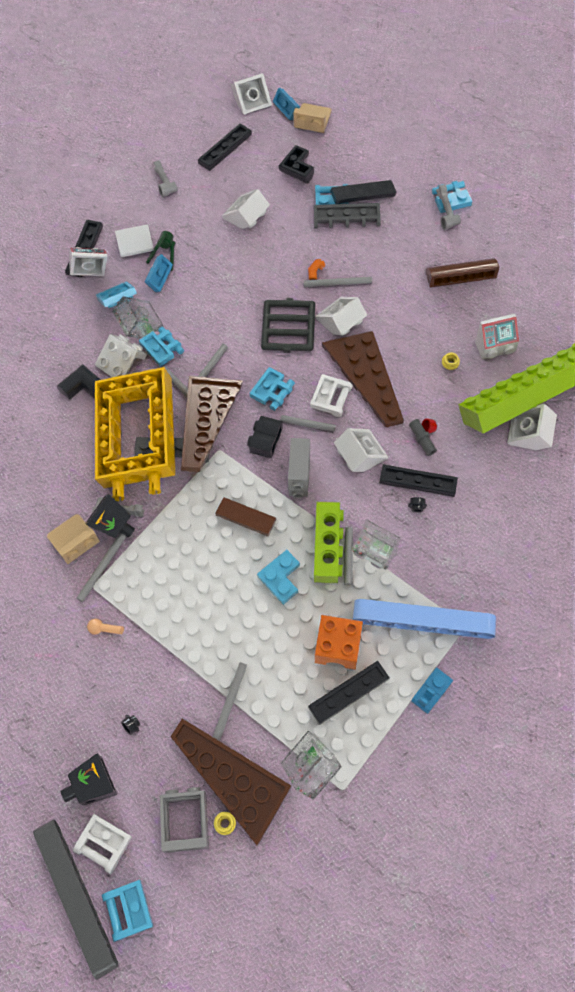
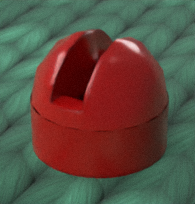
(429, 425)

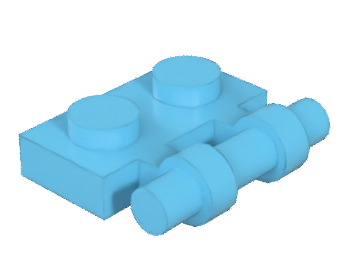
(457, 199)
(155, 347)
(268, 384)

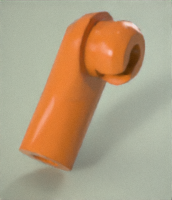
(312, 270)

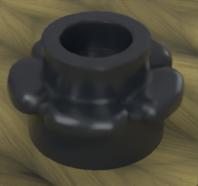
(417, 504)
(130, 724)

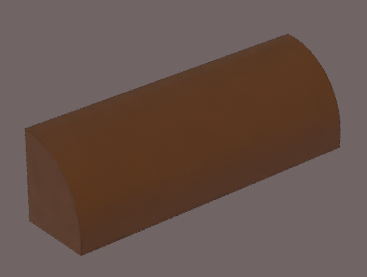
(462, 272)

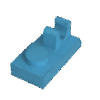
(285, 103)
(158, 273)
(432, 690)

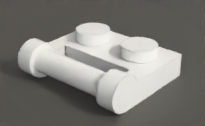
(325, 392)
(106, 836)

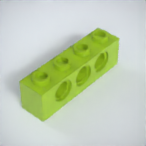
(323, 571)

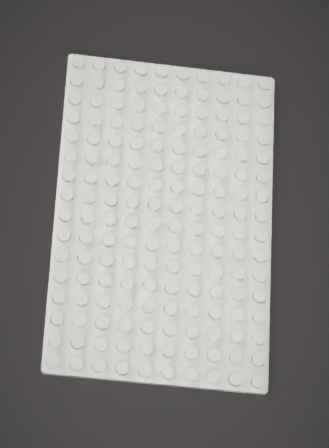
(199, 596)

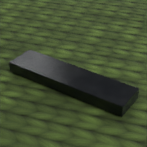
(224, 147)
(363, 191)
(87, 238)
(418, 480)
(348, 692)

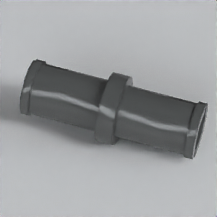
(422, 437)

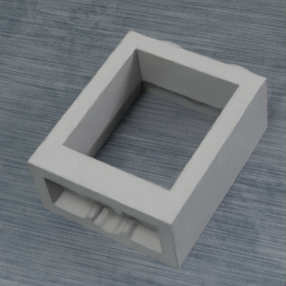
(299, 467)
(185, 844)

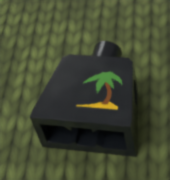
(110, 518)
(89, 782)

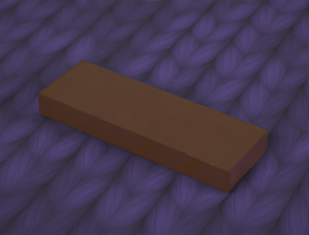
(246, 516)

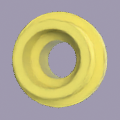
(453, 358)
(219, 818)

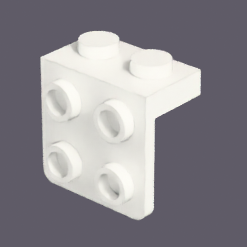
(118, 355)

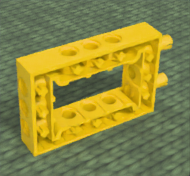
(110, 467)

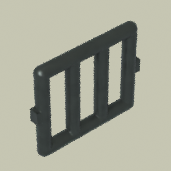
(267, 317)

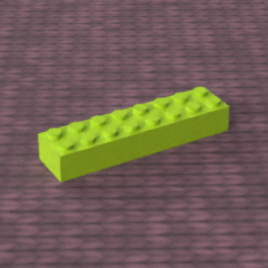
(520, 392)

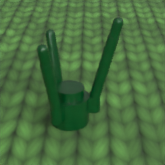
(164, 241)

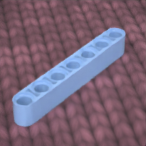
(425, 618)

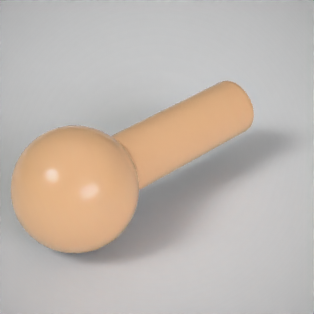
(96, 626)

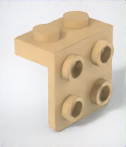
(311, 117)
(72, 538)

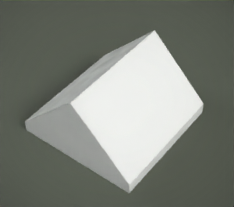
(134, 240)

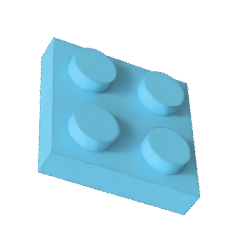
(113, 295)

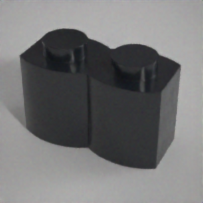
(265, 436)

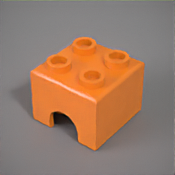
(338, 641)

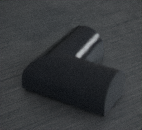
(294, 164)
(79, 379)

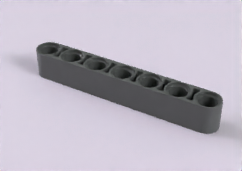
(76, 900)

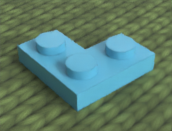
(275, 576)

